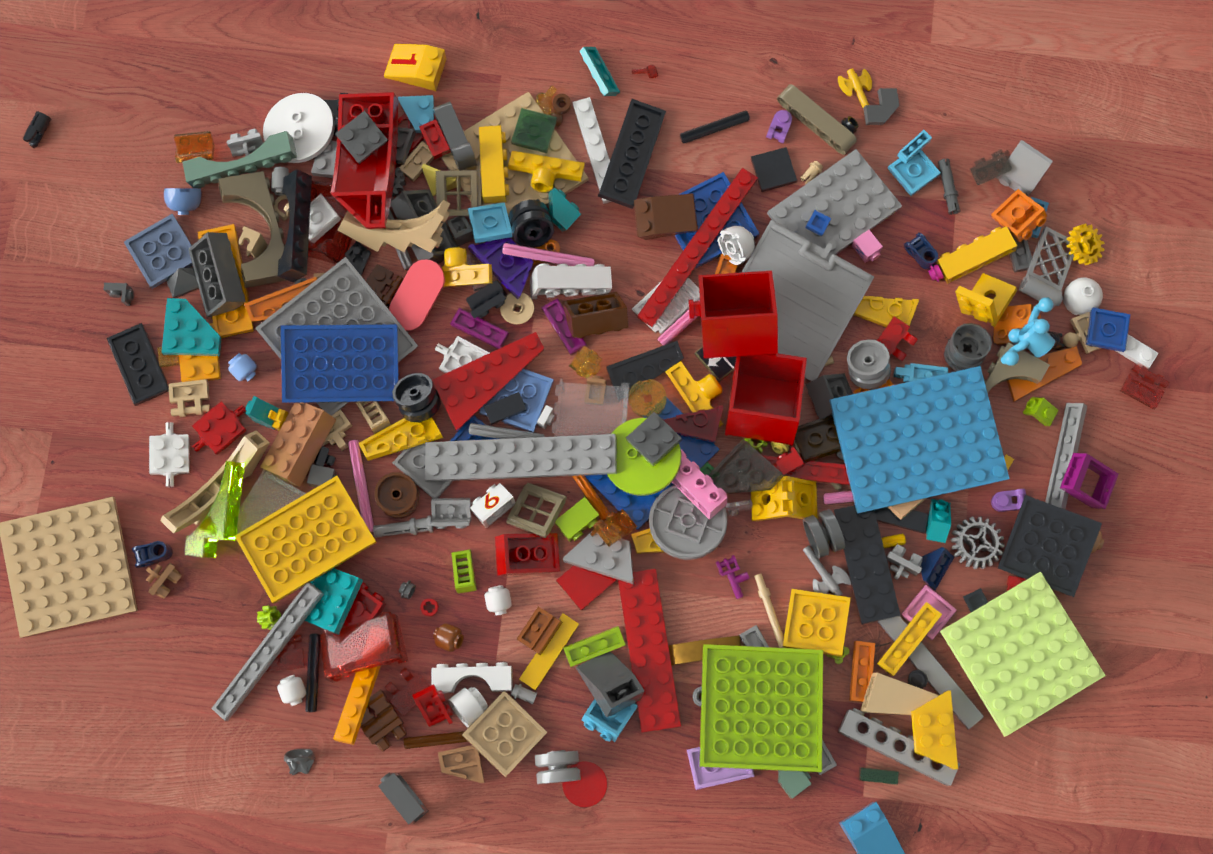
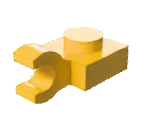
(278, 418)

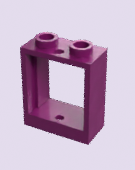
(1075, 475)

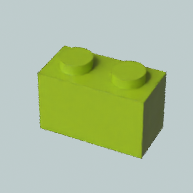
(577, 519)

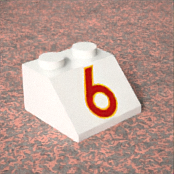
(492, 505)

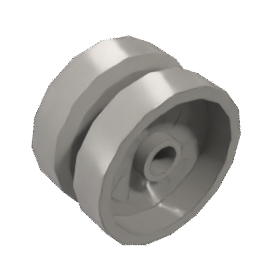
(869, 364)
(557, 767)

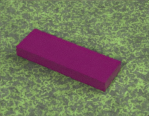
(555, 313)
(479, 328)

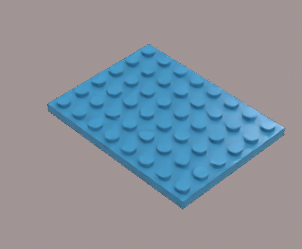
(919, 439)

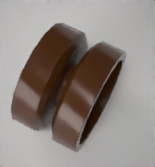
(387, 490)

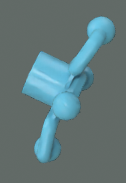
(1032, 335)

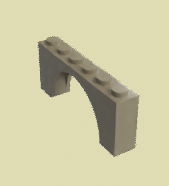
(253, 192)
(1027, 368)

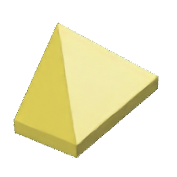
(430, 175)

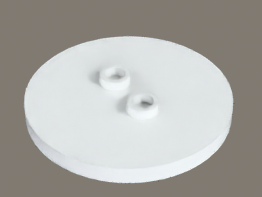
(306, 120)

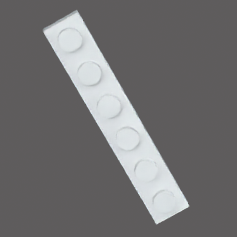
(593, 139)

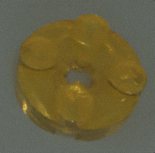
(645, 388)

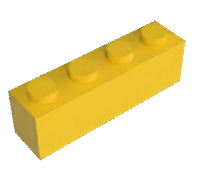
(492, 164)
(977, 254)

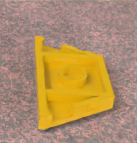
(935, 730)

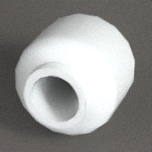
(498, 599)
(291, 690)

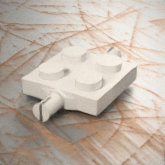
(459, 354)
(169, 454)

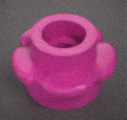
(935, 273)

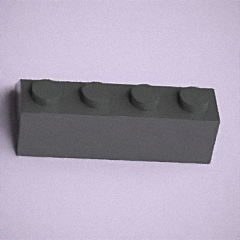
(414, 205)
(216, 274)

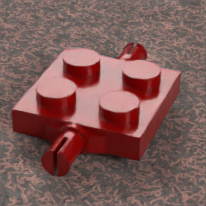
(219, 428)

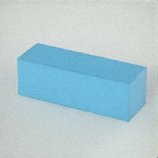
(914, 146)

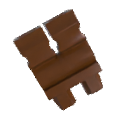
(385, 723)

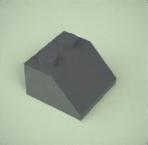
(827, 388)

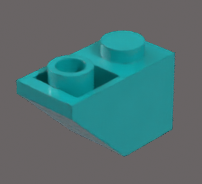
(561, 210)
(259, 410)
(938, 521)

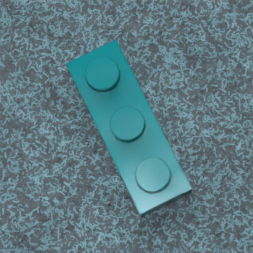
(599, 71)

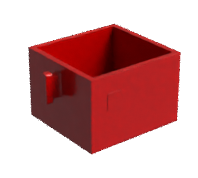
(737, 314)
(766, 397)

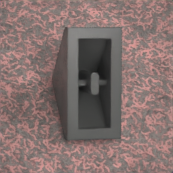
(460, 230)

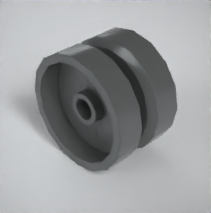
(824, 533)

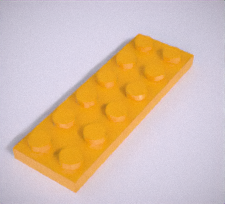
(238, 320)

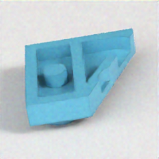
(418, 109)

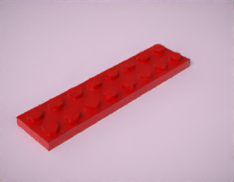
(649, 651)

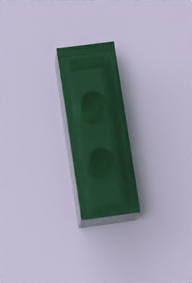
(878, 776)

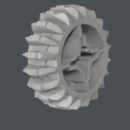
(985, 545)

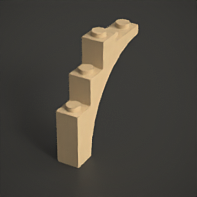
(400, 233)
(199, 504)

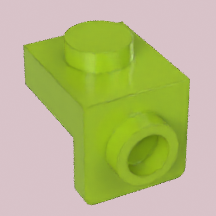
(1041, 410)

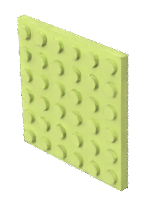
(1022, 654)

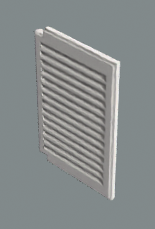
(676, 308)

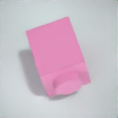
(867, 246)

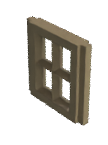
(441, 189)
(529, 525)

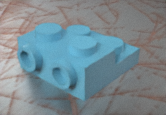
(608, 727)

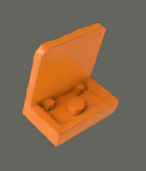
(1012, 318)

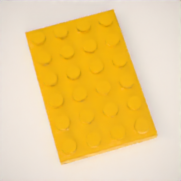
(305, 539)

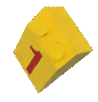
(416, 65)

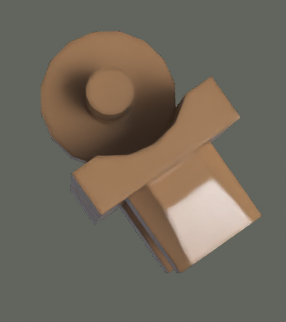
(158, 588)

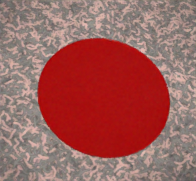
(589, 789)

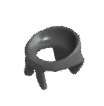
(299, 760)

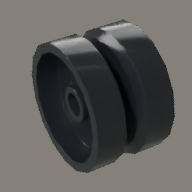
(531, 223)
(416, 397)

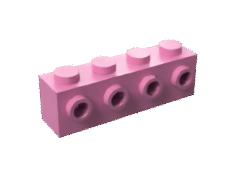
(699, 488)

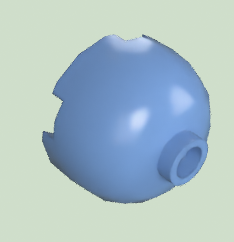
(182, 199)

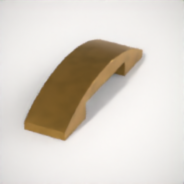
(693, 650)

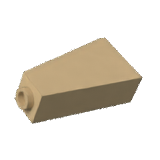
(892, 696)

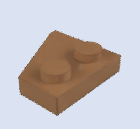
(462, 763)

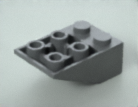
(610, 683)

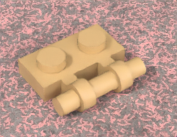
(189, 392)

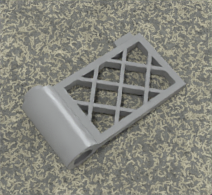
(1041, 287)

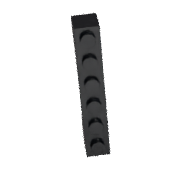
(295, 255)

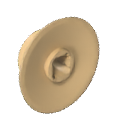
(513, 317)

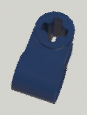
(919, 248)
(148, 554)

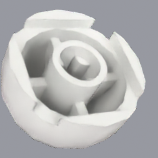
(736, 243)
(1082, 296)

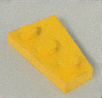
(881, 310)

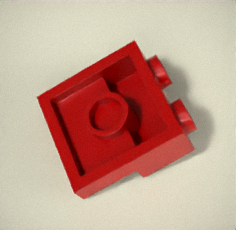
(365, 606)

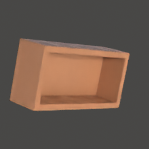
(298, 443)

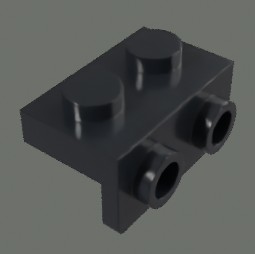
(486, 298)

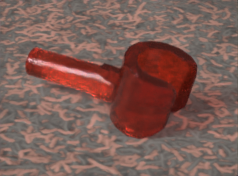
(651, 70)

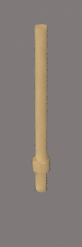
(764, 594)

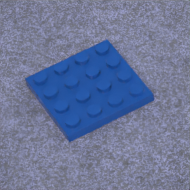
(706, 197)

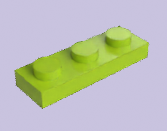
(594, 646)

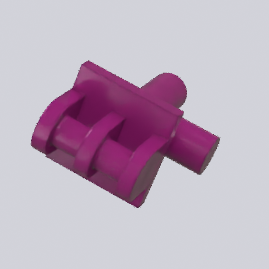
(734, 580)

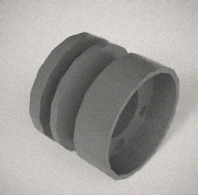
(969, 339)

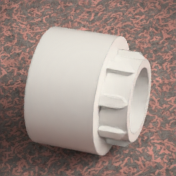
(468, 705)

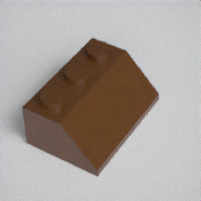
(595, 314)

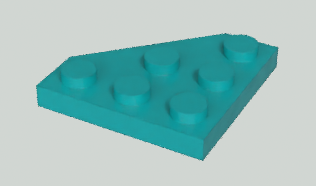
(188, 331)

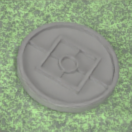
(682, 528)

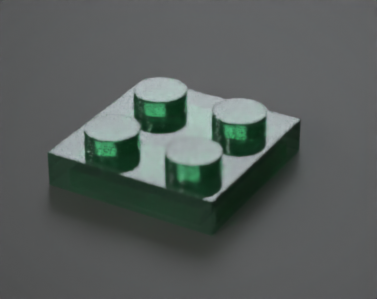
(534, 130)

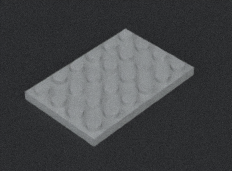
(844, 192)

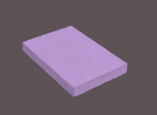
(709, 776)

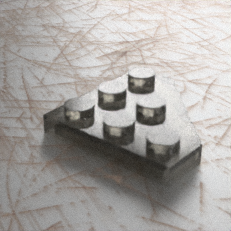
(745, 471)

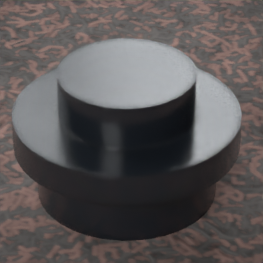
(850, 123)
(918, 679)

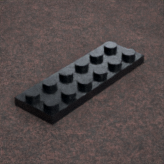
(632, 153)
(867, 565)

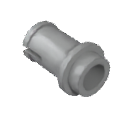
(523, 693)

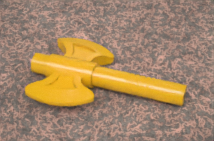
(857, 84)

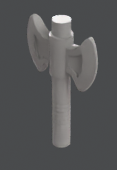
(830, 582)

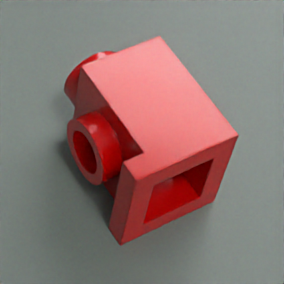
(789, 463)

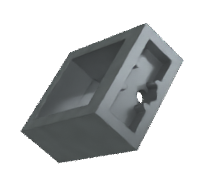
(403, 797)

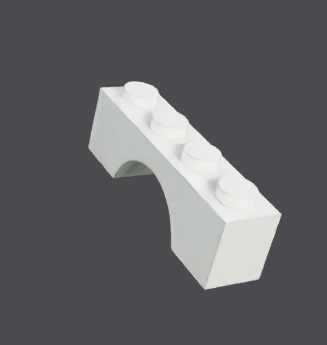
(498, 676)

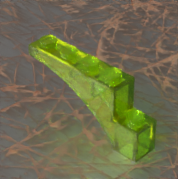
(223, 516)

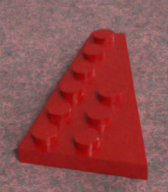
(479, 381)

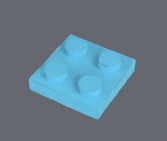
(915, 173)
(490, 222)

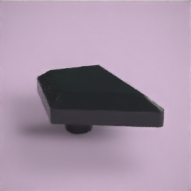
(358, 256)

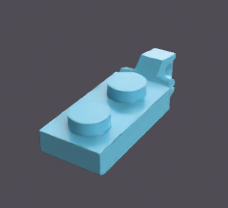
(918, 371)

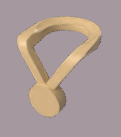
(283, 216)

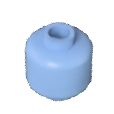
(242, 367)

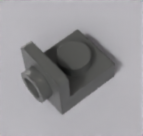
(117, 289)

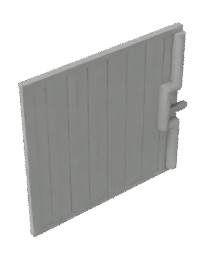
(812, 293)

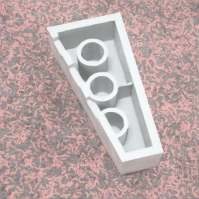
(570, 280)

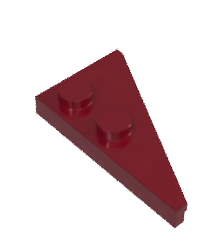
(697, 425)

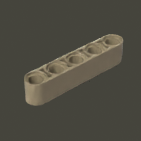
(817, 119)

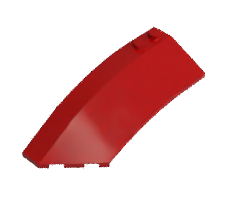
(367, 186)

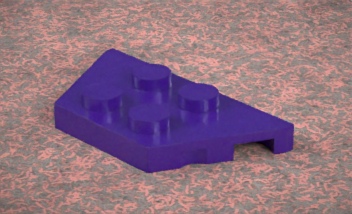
(508, 269)

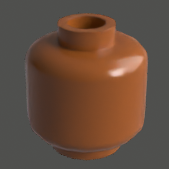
(448, 637)

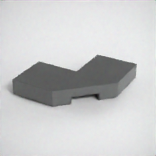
(880, 113)

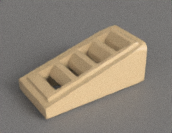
(380, 422)

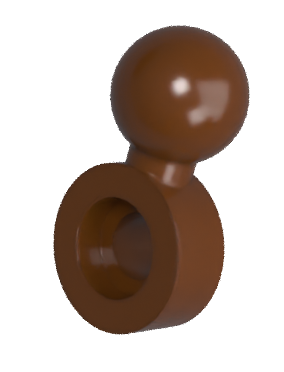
(560, 98)

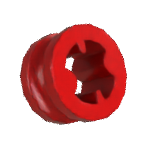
(426, 612)

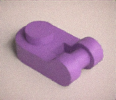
(782, 121)
(1003, 502)

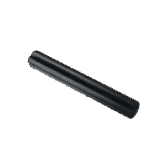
(715, 126)
(312, 673)

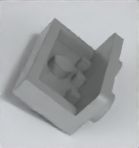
(451, 512)

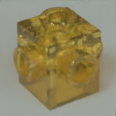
(586, 362)

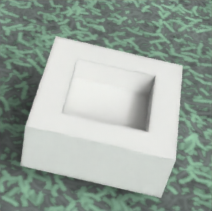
(546, 417)

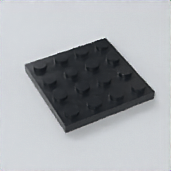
(1050, 543)

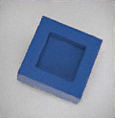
(818, 223)

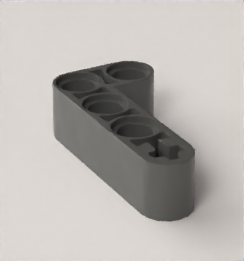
(455, 137)

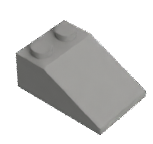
(1027, 168)

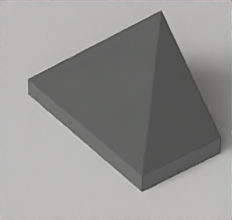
(182, 282)

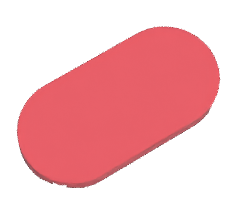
(417, 293)

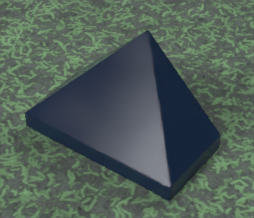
(935, 566)

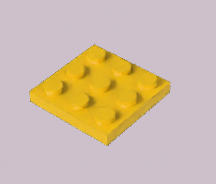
(816, 622)

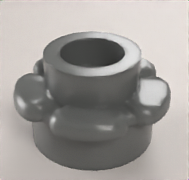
(407, 589)

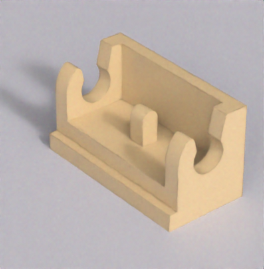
(257, 243)

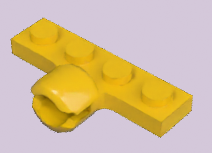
(545, 169)
(459, 273)
(695, 393)

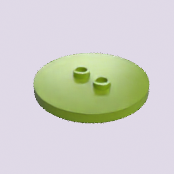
(634, 472)

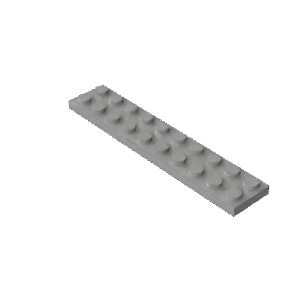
(521, 457)

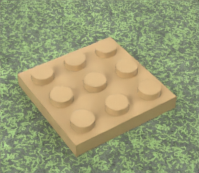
(504, 733)

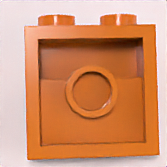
(1020, 215)

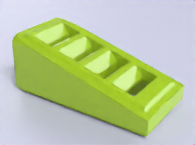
(460, 585)

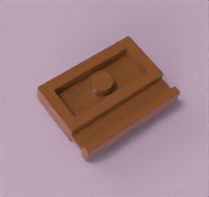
(539, 630)

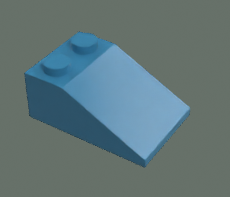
(871, 832)

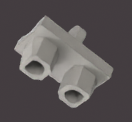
(245, 144)
(912, 566)

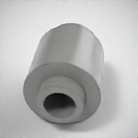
(277, 180)

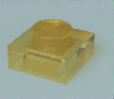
(167, 360)

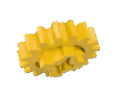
(1085, 244)

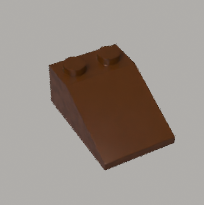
(665, 216)

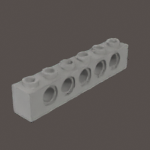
(849, 728)

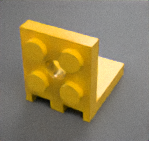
(980, 306)
(786, 500)

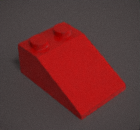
(526, 554)

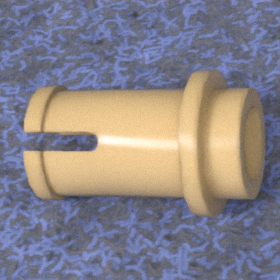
(812, 171)

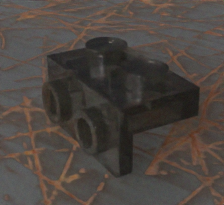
(991, 168)

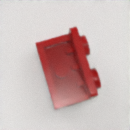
(432, 705)

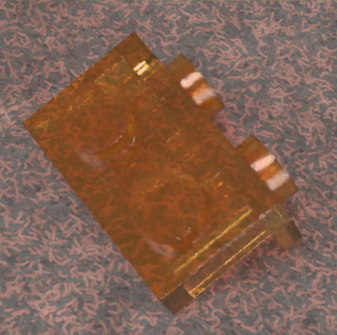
(193, 146)
(614, 527)

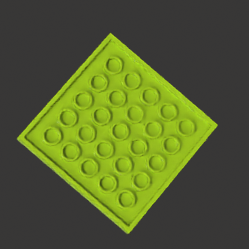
(761, 708)

